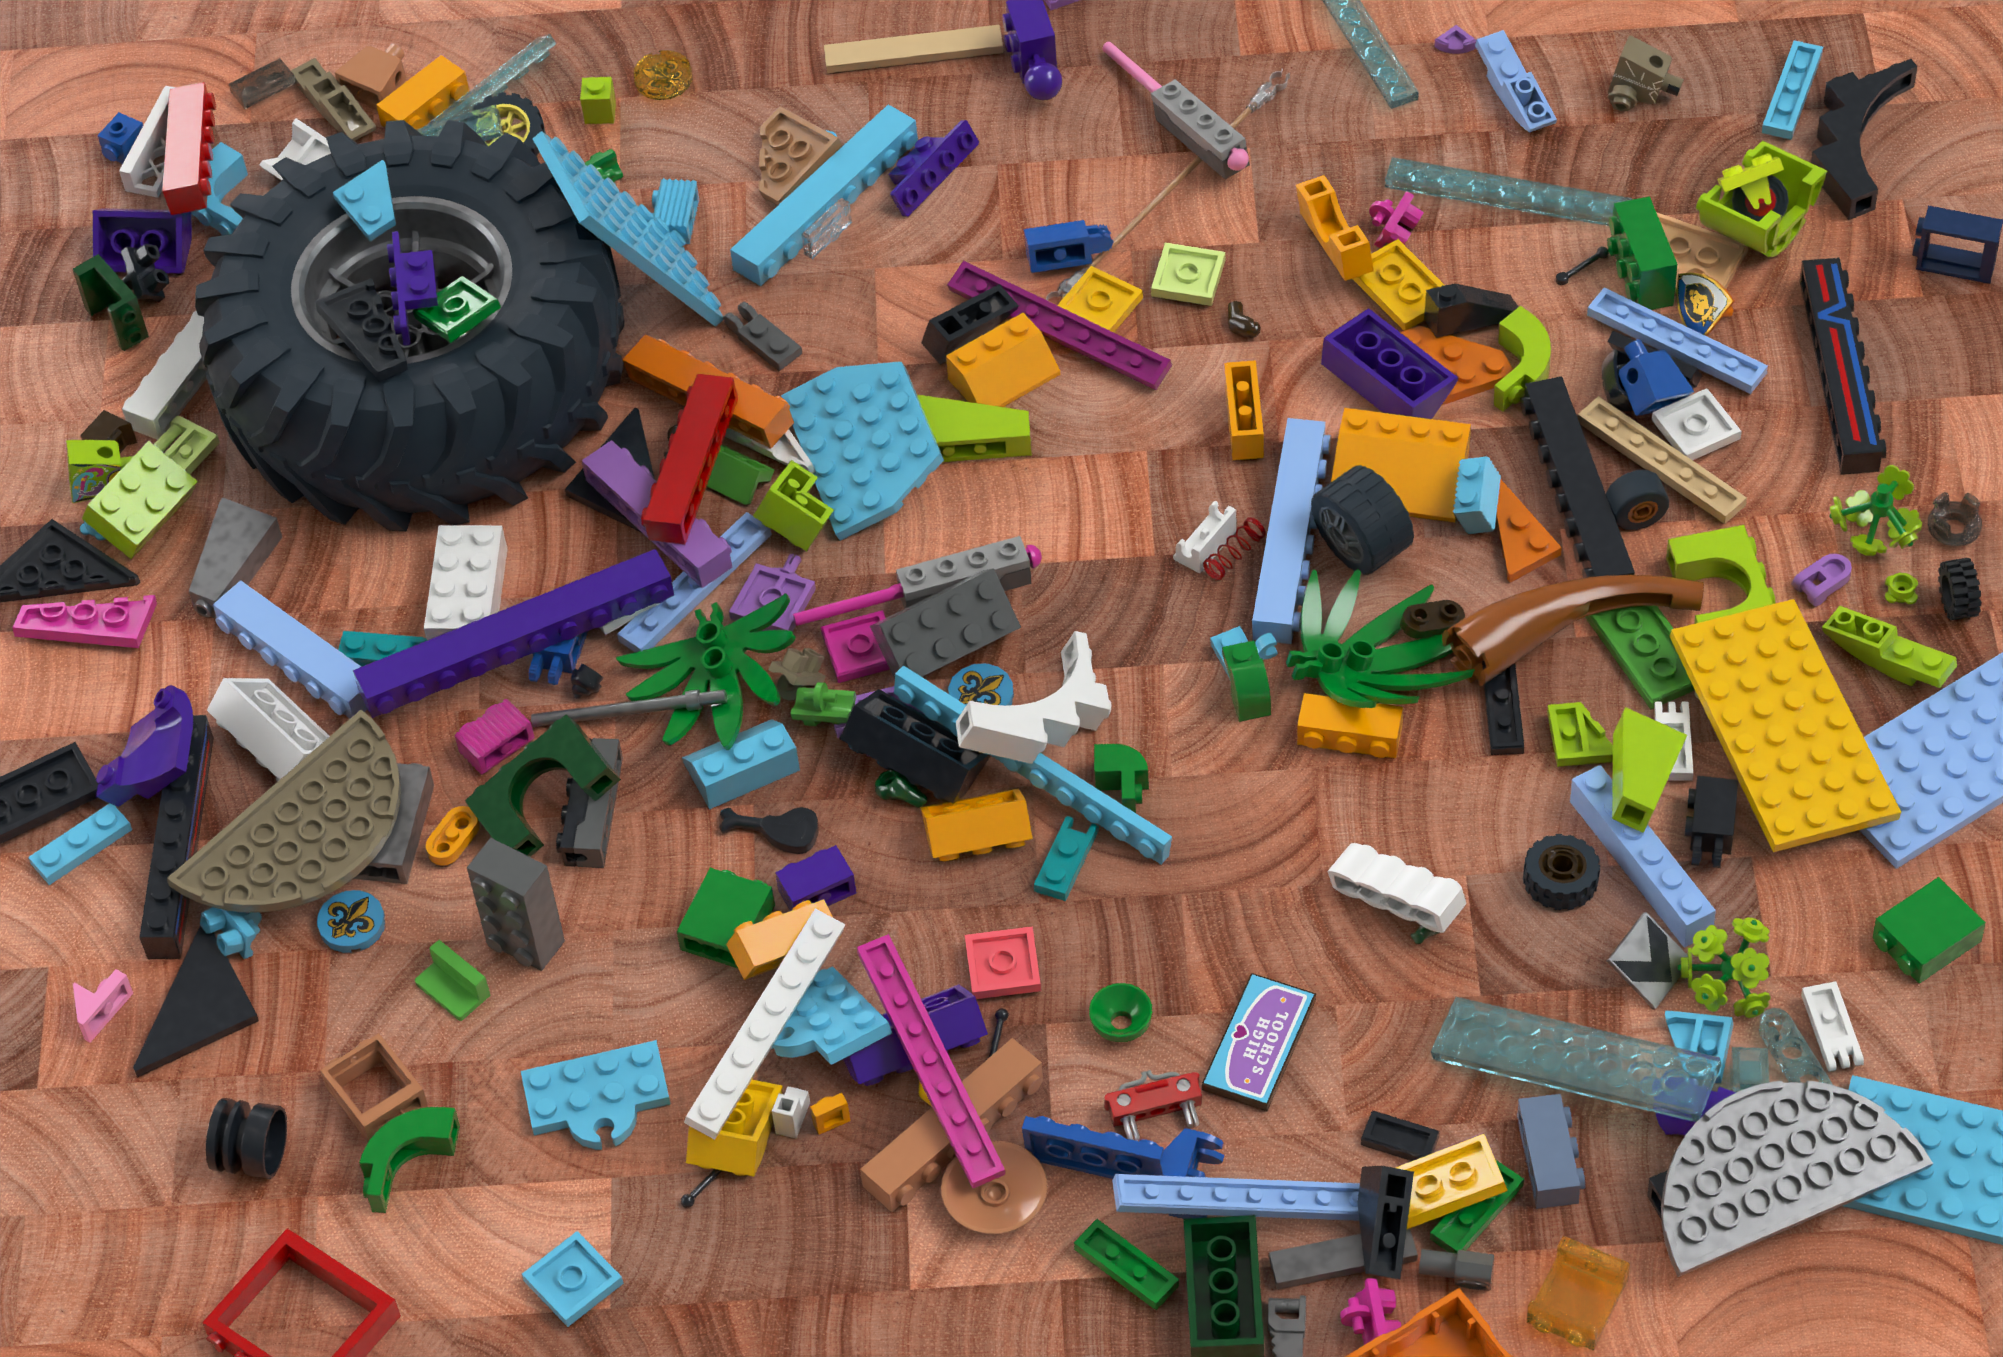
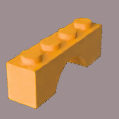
(1344, 245)

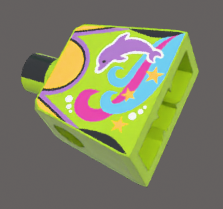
(92, 466)

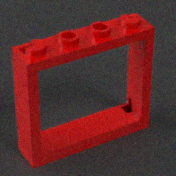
(291, 1246)

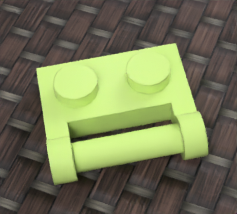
(190, 447)

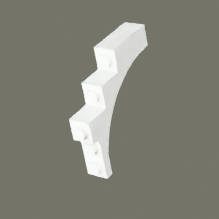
(1025, 729)

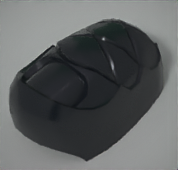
(1611, 382)

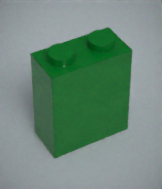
(718, 909)
(1928, 930)

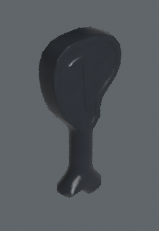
(790, 832)

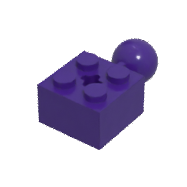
(1033, 47)

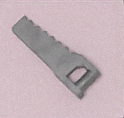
(1287, 1333)

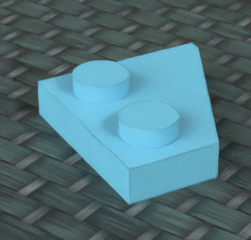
(368, 201)
(1701, 1034)

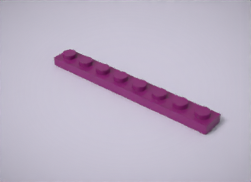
(1069, 328)

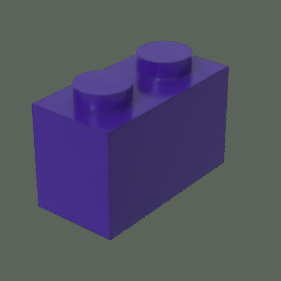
(816, 878)

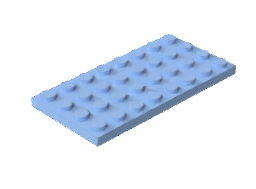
(1941, 763)

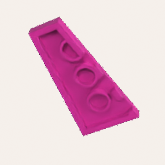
(87, 622)

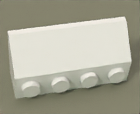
(266, 723)

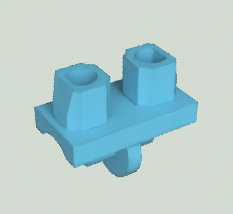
(237, 927)

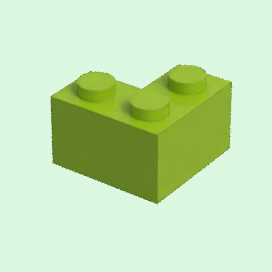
(791, 508)

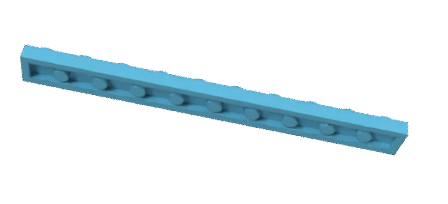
(1044, 773)

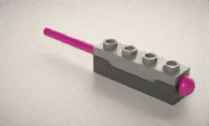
(927, 578)

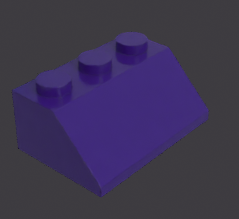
(135, 227)

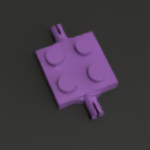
(768, 584)

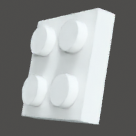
(1696, 425)

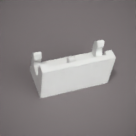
(1206, 538)

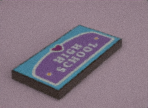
(1259, 1042)

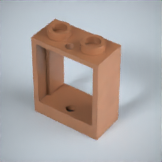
(358, 1061)

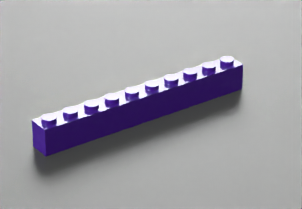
(513, 633)

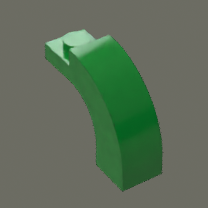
(400, 1140)

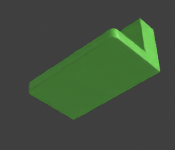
(737, 475)
(453, 982)

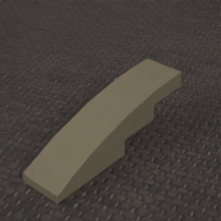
(332, 100)

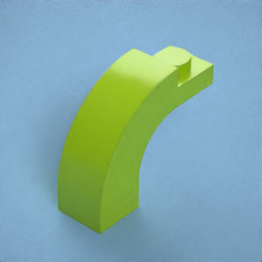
(1530, 343)

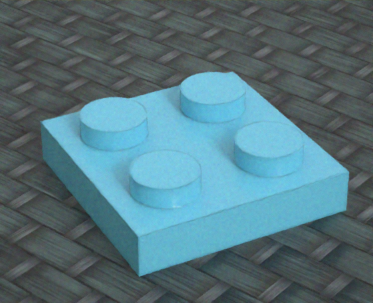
(572, 1278)

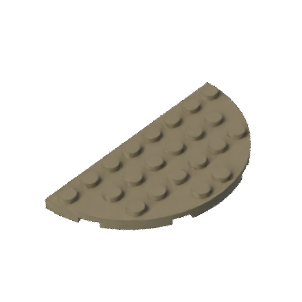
(305, 831)

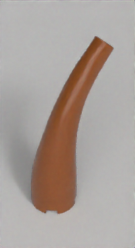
(1524, 621)

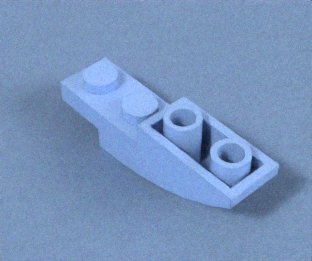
(1513, 84)

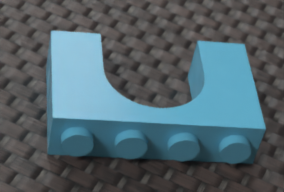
(227, 171)

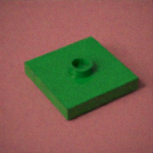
(458, 309)

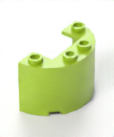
(1772, 232)

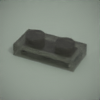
(262, 83)

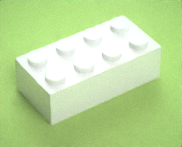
(465, 576)

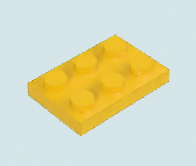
(1399, 284)
(1452, 1180)

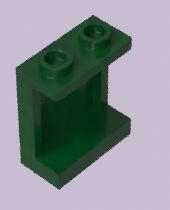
(103, 288)

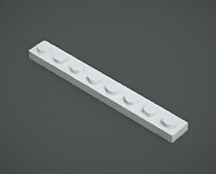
(764, 1024)

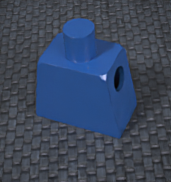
(1652, 379)

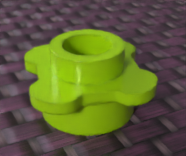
(1900, 582)

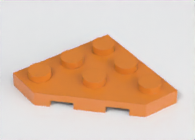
(1474, 364)

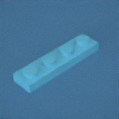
(1792, 90)

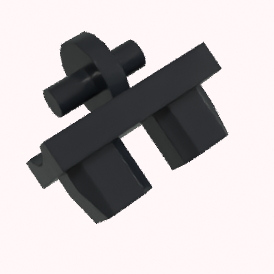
(141, 272)

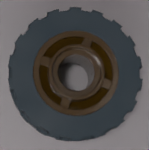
(1561, 872)

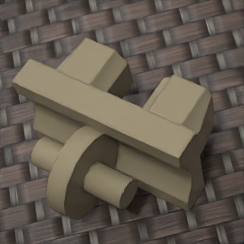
(797, 670)

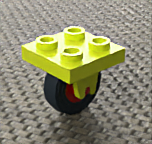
(1755, 187)

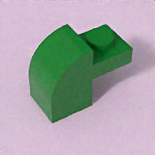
(1248, 681)
(1121, 769)

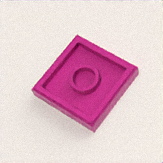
(854, 647)

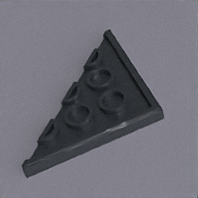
(628, 436)
(59, 564)
(199, 1008)

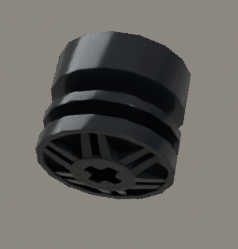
(246, 1138)

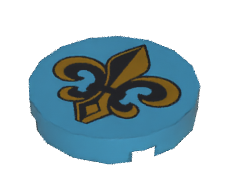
(982, 684)
(351, 921)

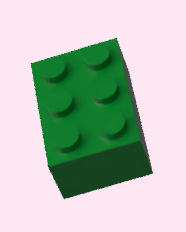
(1642, 253)

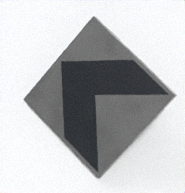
(1648, 960)

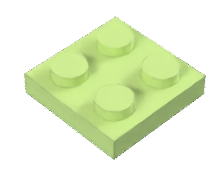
(1188, 274)

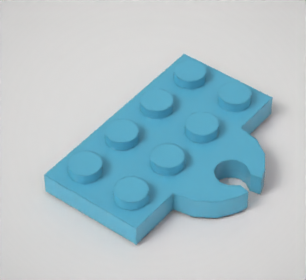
(831, 1021)
(596, 1093)

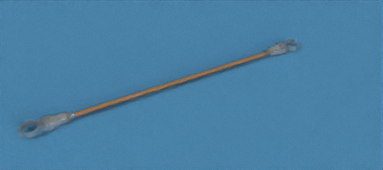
(1264, 94)

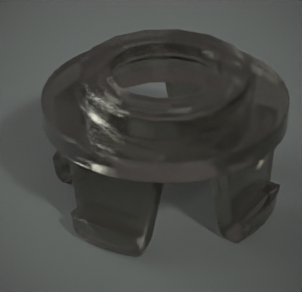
(1965, 511)

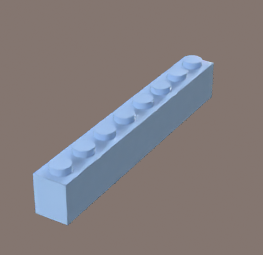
(1289, 530)

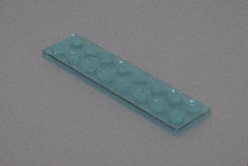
(1577, 1059)

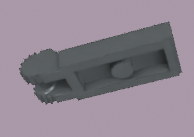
(763, 337)

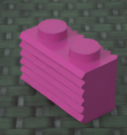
(494, 736)

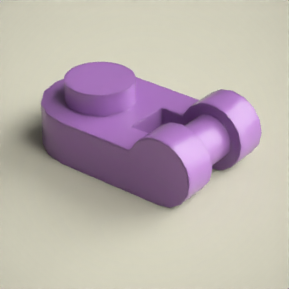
(1831, 570)

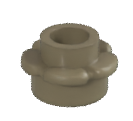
(1622, 97)

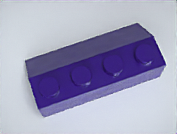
(1386, 367)
(954, 1018)

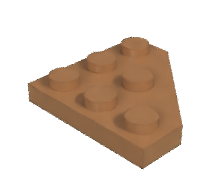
(791, 153)

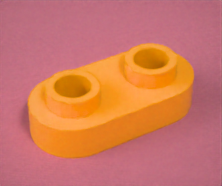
(451, 838)

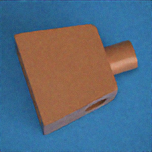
(373, 74)

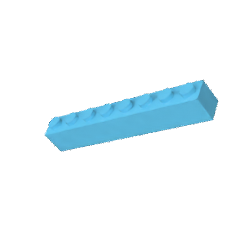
(842, 176)

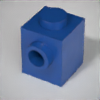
(119, 137)

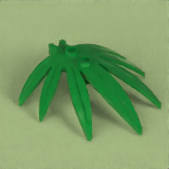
(716, 657)
(1356, 669)

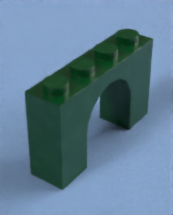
(562, 747)

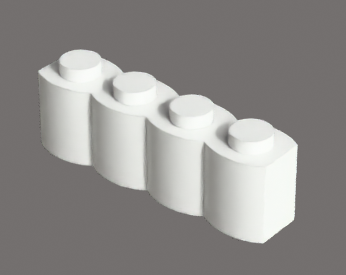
(1397, 887)

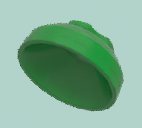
(1116, 1001)

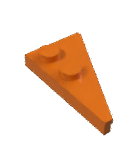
(1523, 538)

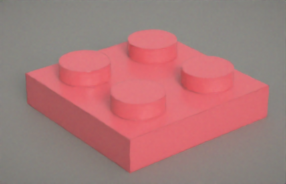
(1003, 963)

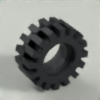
(1959, 588)

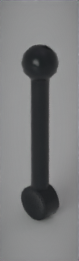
(1562, 277)
(1001, 1016)
(688, 1199)

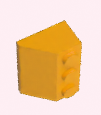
(1002, 363)
(977, 824)

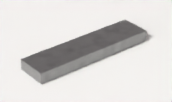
(1325, 1260)

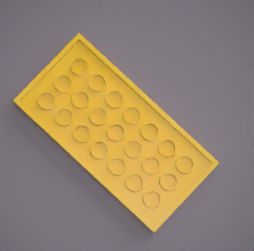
(1784, 725)

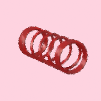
(1250, 532)

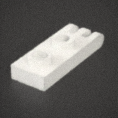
(1679, 721)
(1831, 1025)

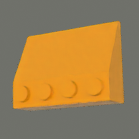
(1411, 455)

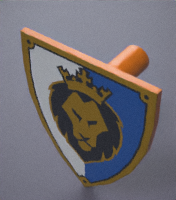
(1702, 302)

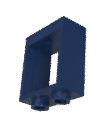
(1956, 261)

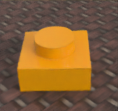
(830, 1113)

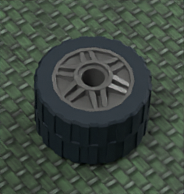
(1362, 519)

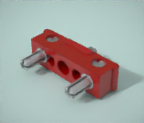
(1154, 1099)

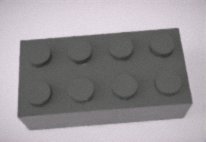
(946, 625)
(516, 904)

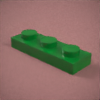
(1465, 1225)
(1126, 1264)

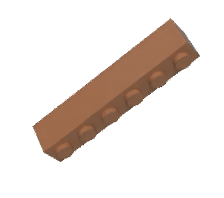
(924, 1148)

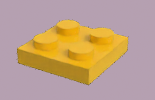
(1102, 299)

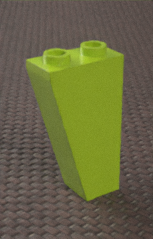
(976, 429)
(1641, 766)

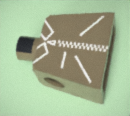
(1645, 71)

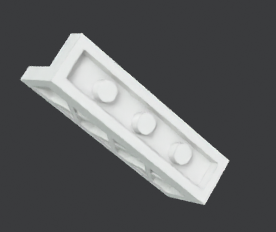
(145, 149)

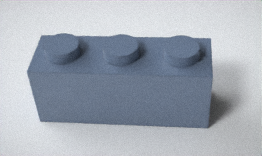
(1550, 1151)

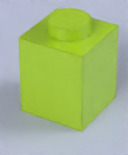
(598, 100)

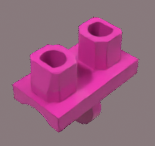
(1384, 214)
(1368, 1309)

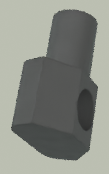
(1467, 1268)

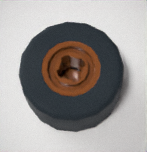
(1637, 499)

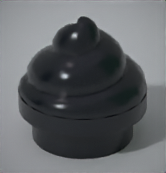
(585, 681)

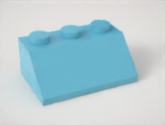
(755, 760)

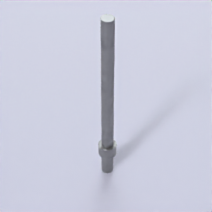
(691, 700)

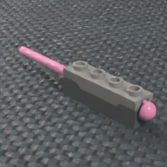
(1190, 120)

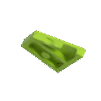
(1577, 736)

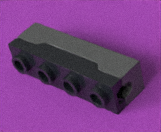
(589, 821)

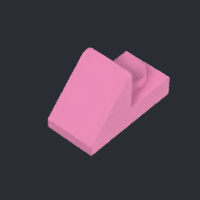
(98, 1008)

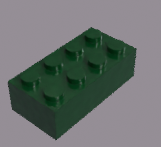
(1223, 1287)

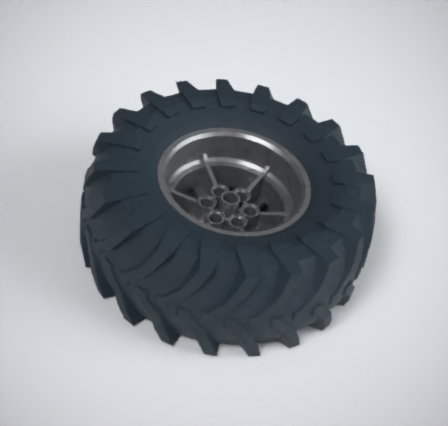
(466, 411)

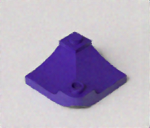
(154, 751)

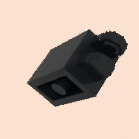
(1712, 818)

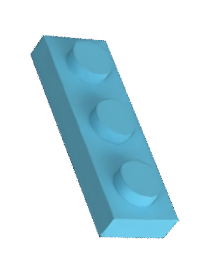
(80, 843)

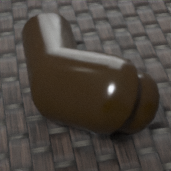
(1240, 323)

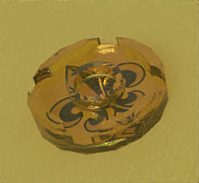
(663, 75)

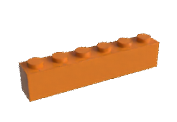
(672, 371)

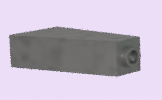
(233, 552)
(398, 853)

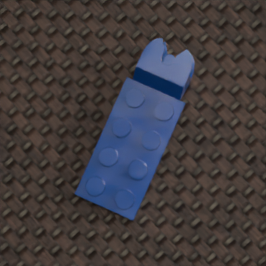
(1112, 1154)

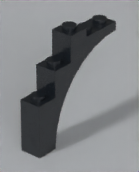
(1851, 108)

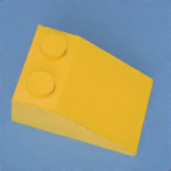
(742, 1137)

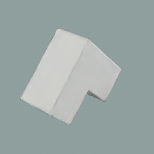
(790, 1111)

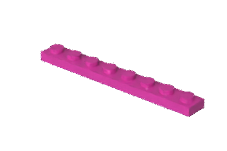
(931, 1061)

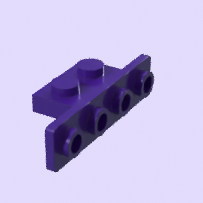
(929, 166)
(414, 281)

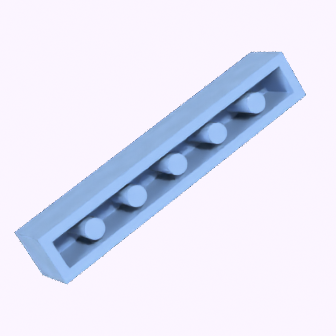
(291, 647)
(1643, 859)

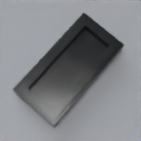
(1399, 1137)

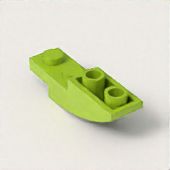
(1881, 648)

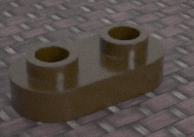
(1435, 616)

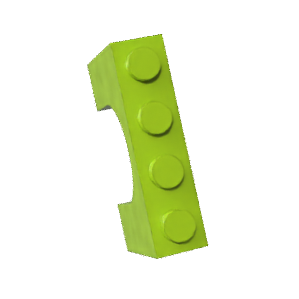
(1725, 555)

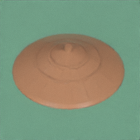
(1003, 1202)

